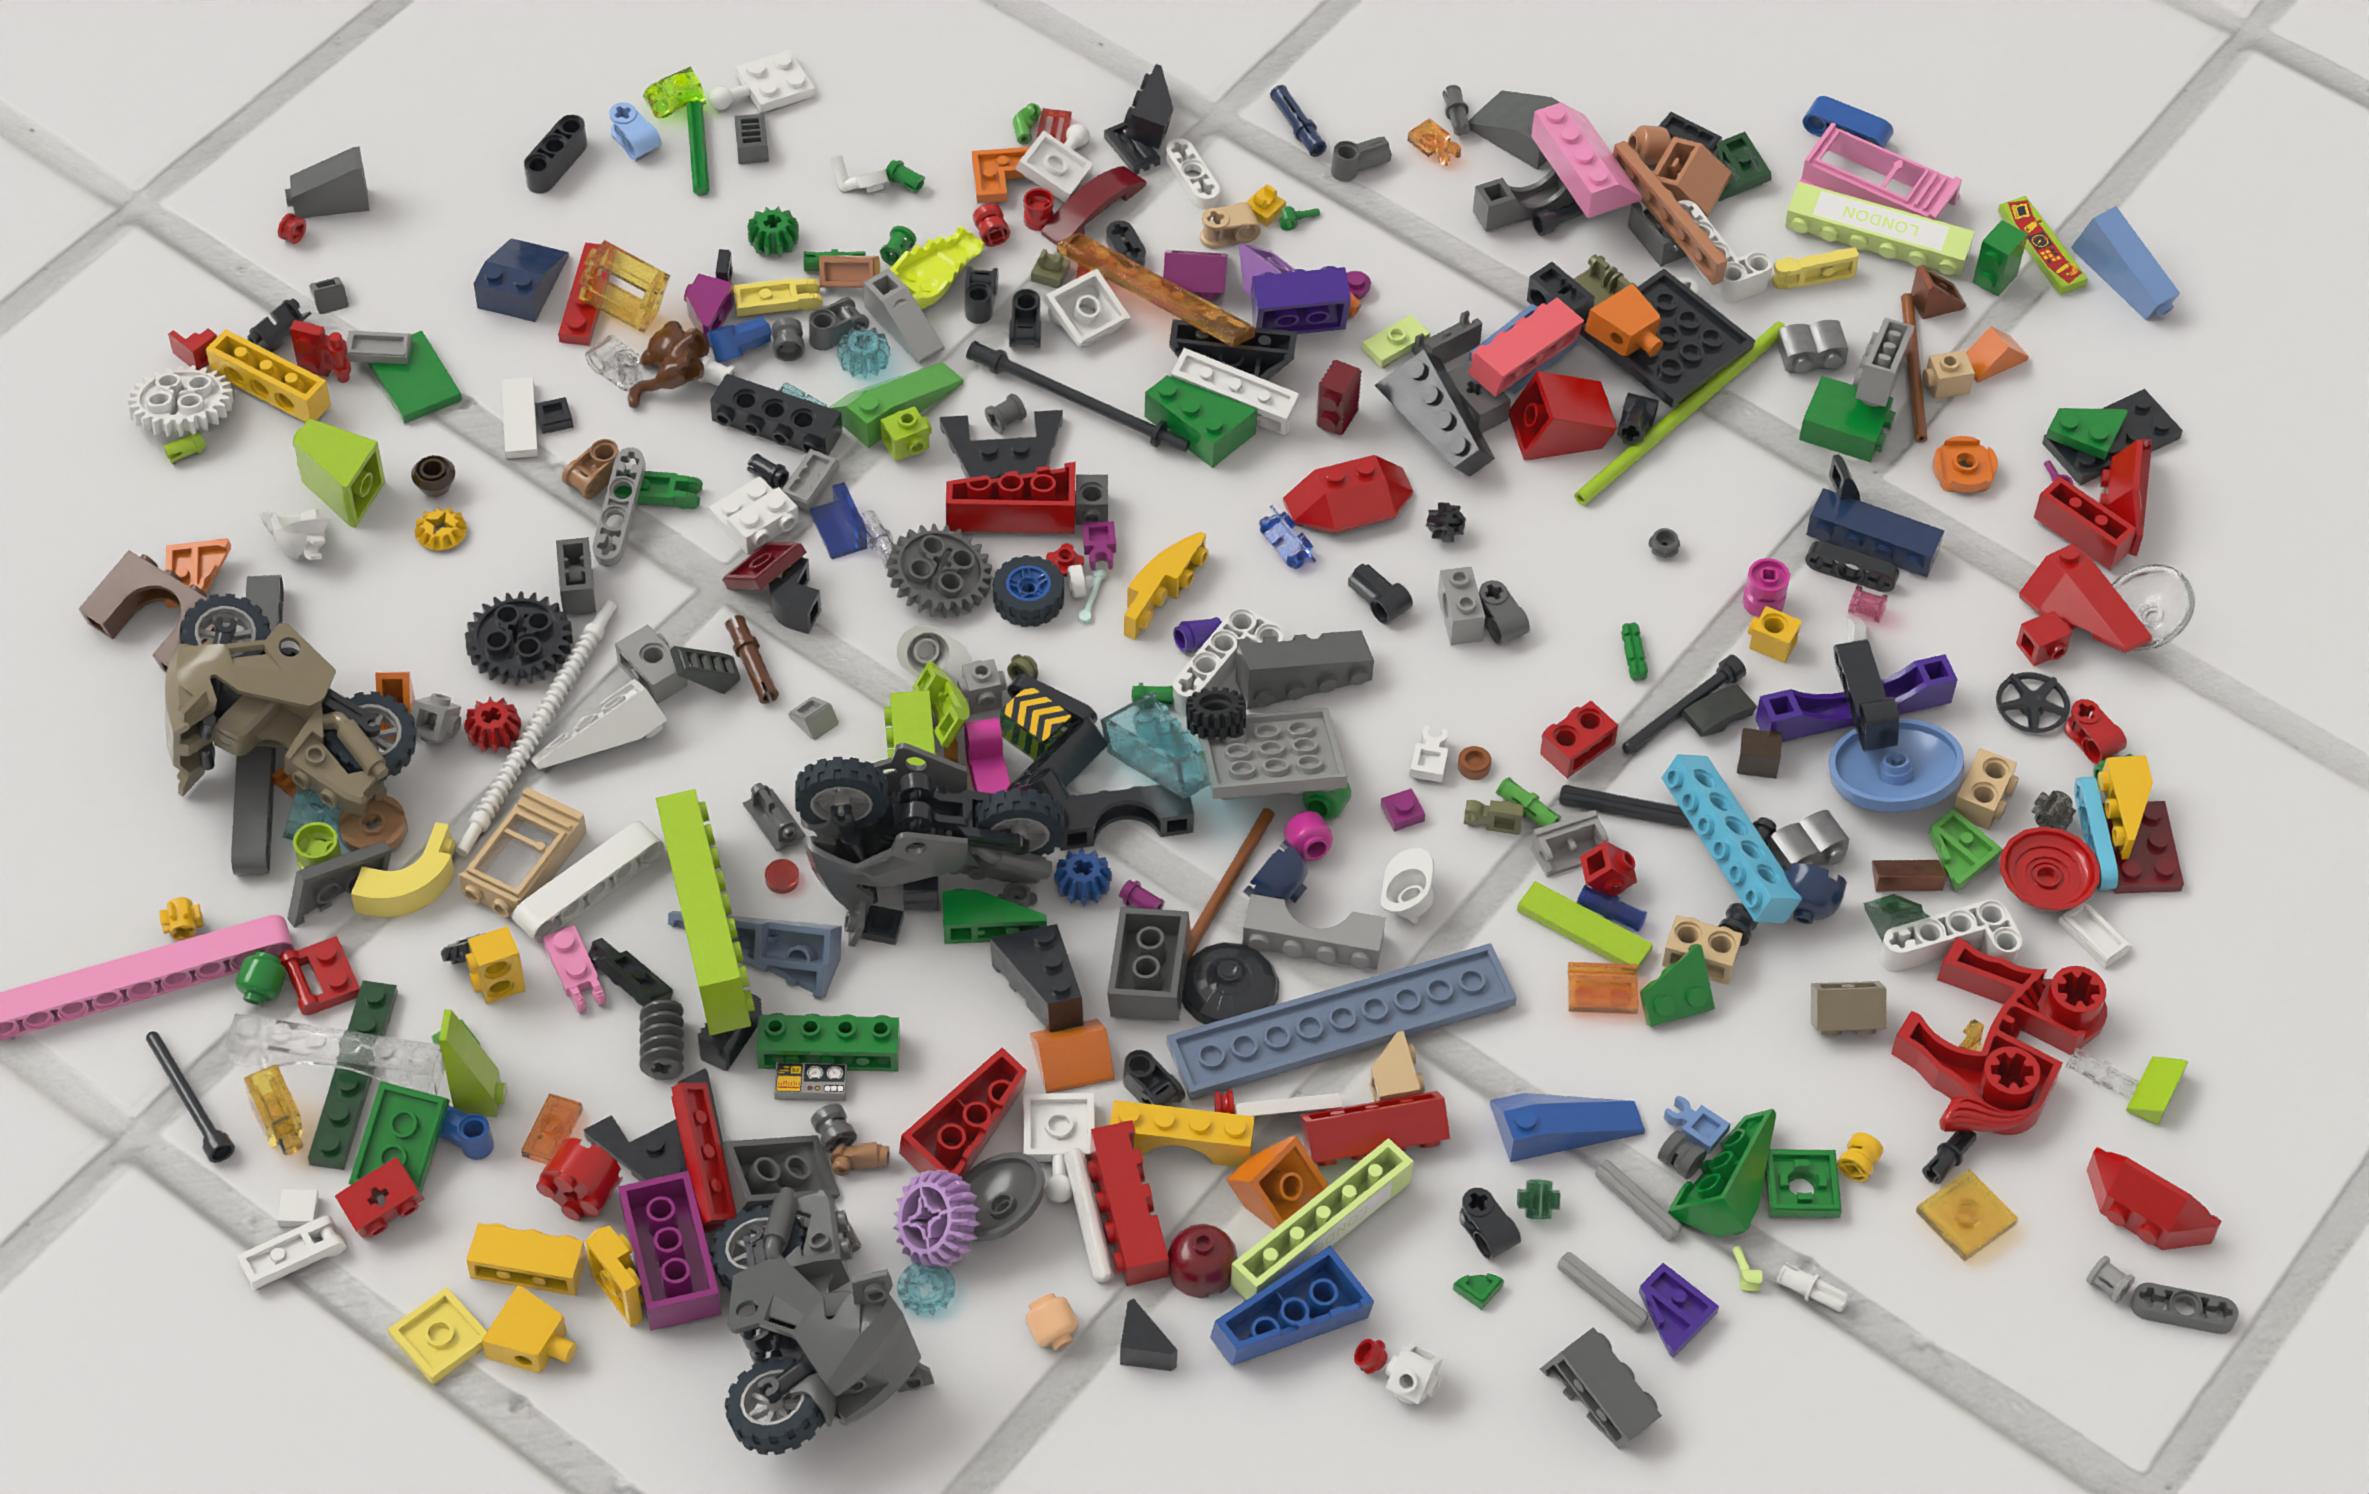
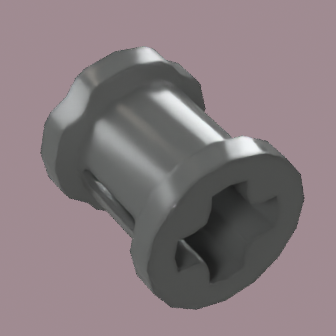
(1005, 413)

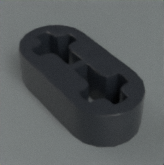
(1130, 244)

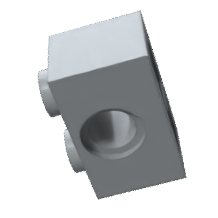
(1461, 605)
(649, 661)

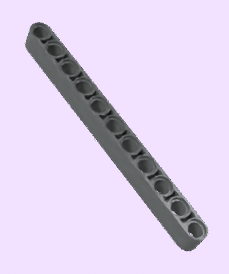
(253, 771)

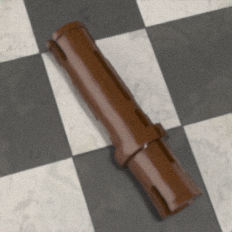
(747, 648)

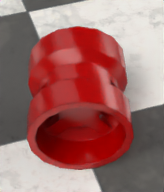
(1038, 208)
(991, 224)

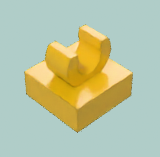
(1266, 205)

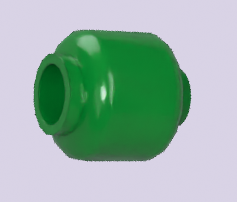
(1327, 803)
(260, 978)

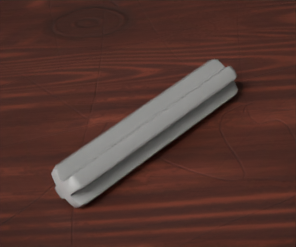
(1638, 1200)
(1603, 1290)

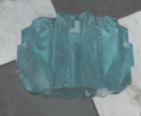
(863, 352)

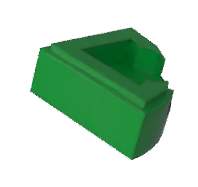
(1478, 1288)

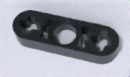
(1880, 576)
(1071, 705)

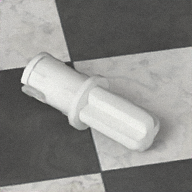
(1812, 1287)

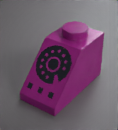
(709, 302)

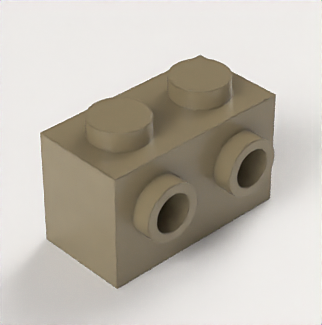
(1848, 1007)

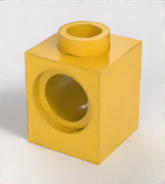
(1774, 634)

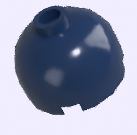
(1281, 875)
(1819, 893)

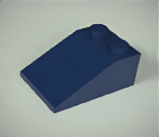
(518, 279)

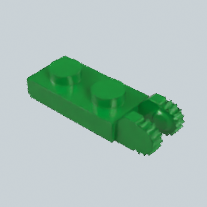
(662, 487)

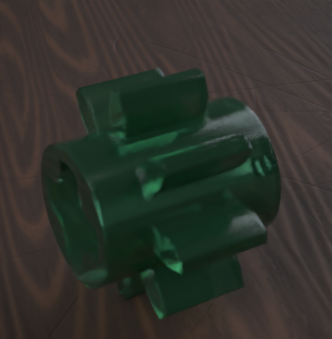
(1538, 1199)

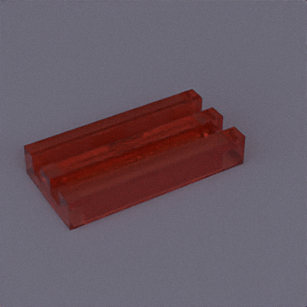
(1056, 114)

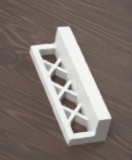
(1272, 401)

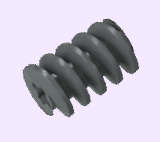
(661, 1039)

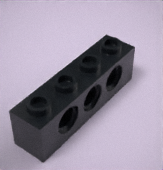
(775, 415)

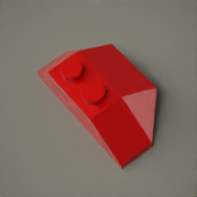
(2128, 485)
(1349, 495)
(2148, 1203)

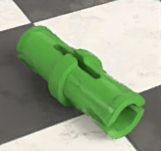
(1533, 807)

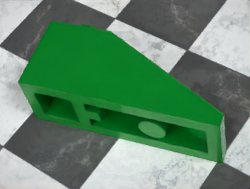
(978, 916)

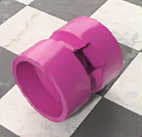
(1766, 586)

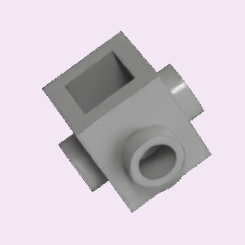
(982, 685)
(436, 718)

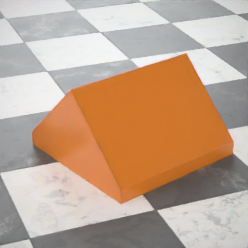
(1073, 1056)

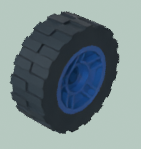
(1013, 588)

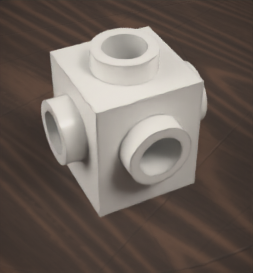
(1414, 1374)

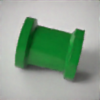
(897, 244)

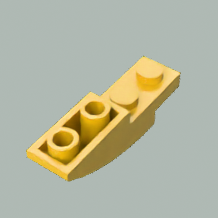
(1161, 577)

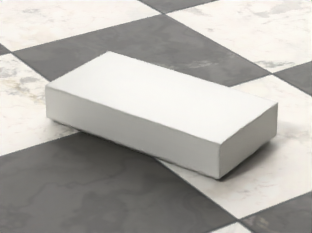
(2094, 934)

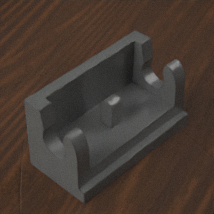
(1653, 236)
(1453, 340)

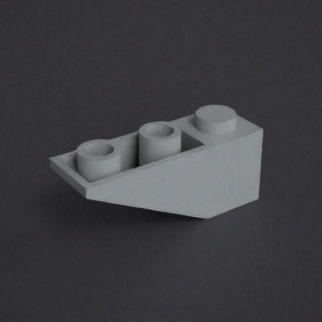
(900, 315)

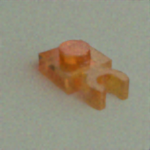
(1432, 139)

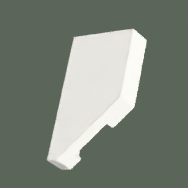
(1856, 629)

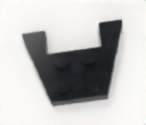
(999, 456)
(654, 1153)

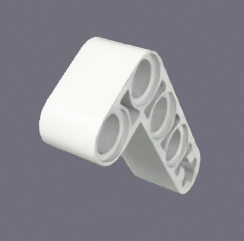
(1743, 275)
(1218, 654)
(1907, 948)

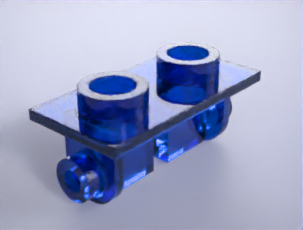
(1279, 528)

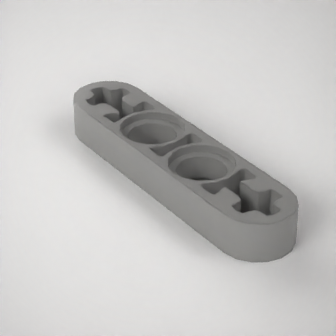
(623, 507)

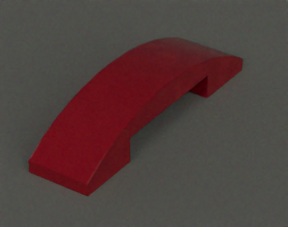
(1091, 201)

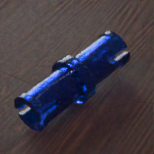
(1612, 908)

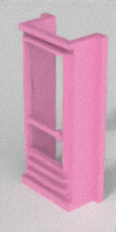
(1930, 188)

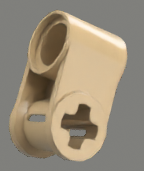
(1232, 224)

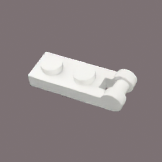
(291, 1252)

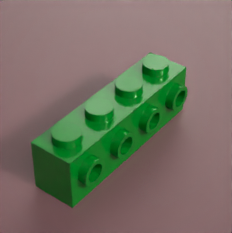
(841, 1039)

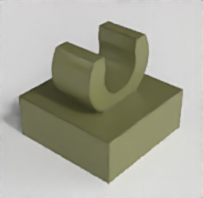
(1050, 269)

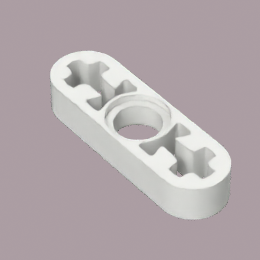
(1192, 184)

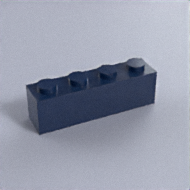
(1875, 532)

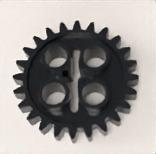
(538, 648)

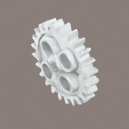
(180, 400)

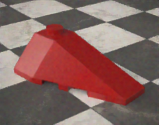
(2084, 599)

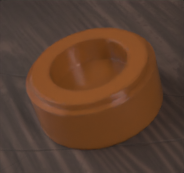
(1474, 762)

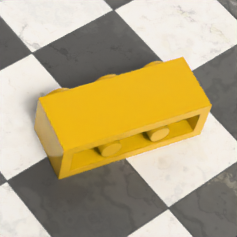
(526, 1258)

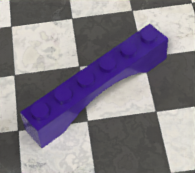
(1800, 714)

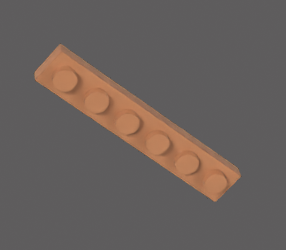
(1672, 216)

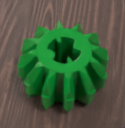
(773, 231)

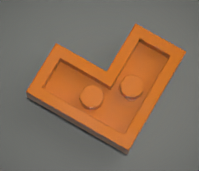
(991, 171)

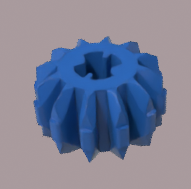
(1083, 877)

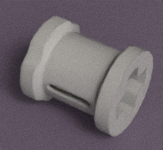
(2110, 1279)

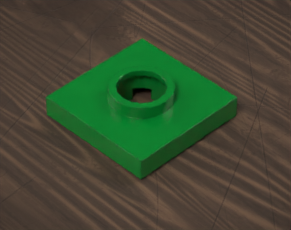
(1814, 1166)

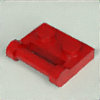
(330, 971)

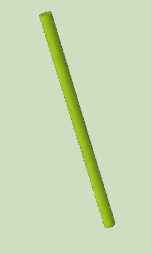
(1675, 418)

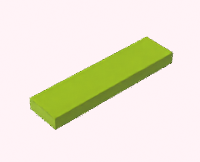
(1583, 926)

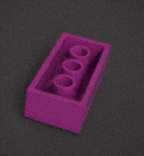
(669, 1250)

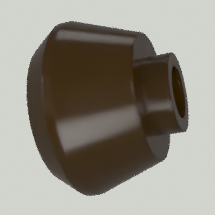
(433, 475)

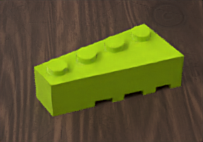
(910, 722)

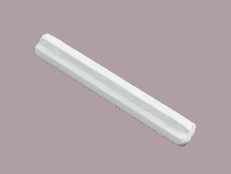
(1088, 1215)

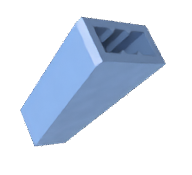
(2126, 264)

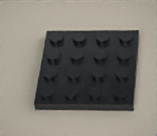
(1694, 337)

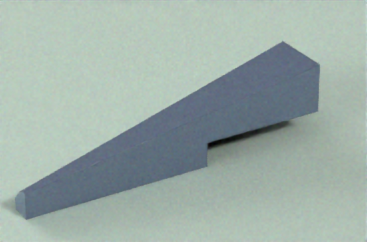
(792, 950)

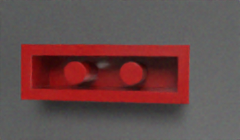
(2085, 523)

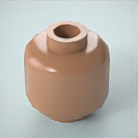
(1650, 143)

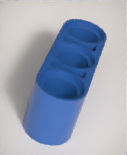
(1847, 118)

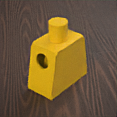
(528, 1334)

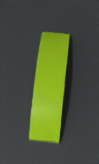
(946, 702)

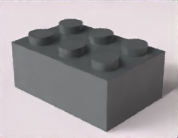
(1149, 964)

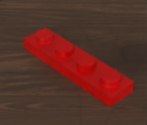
(579, 316)

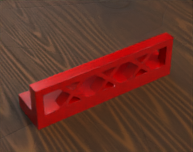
(703, 1154)

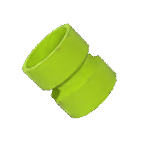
(315, 844)

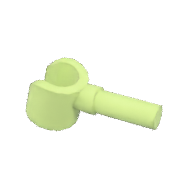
(1749, 1278)

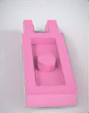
(573, 966)

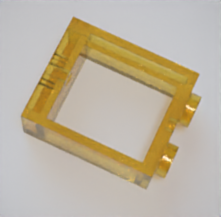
(615, 300)

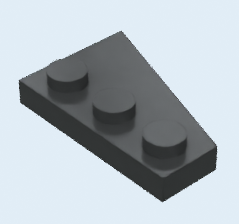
(321, 883)

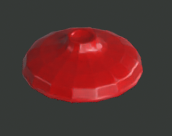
(2049, 869)

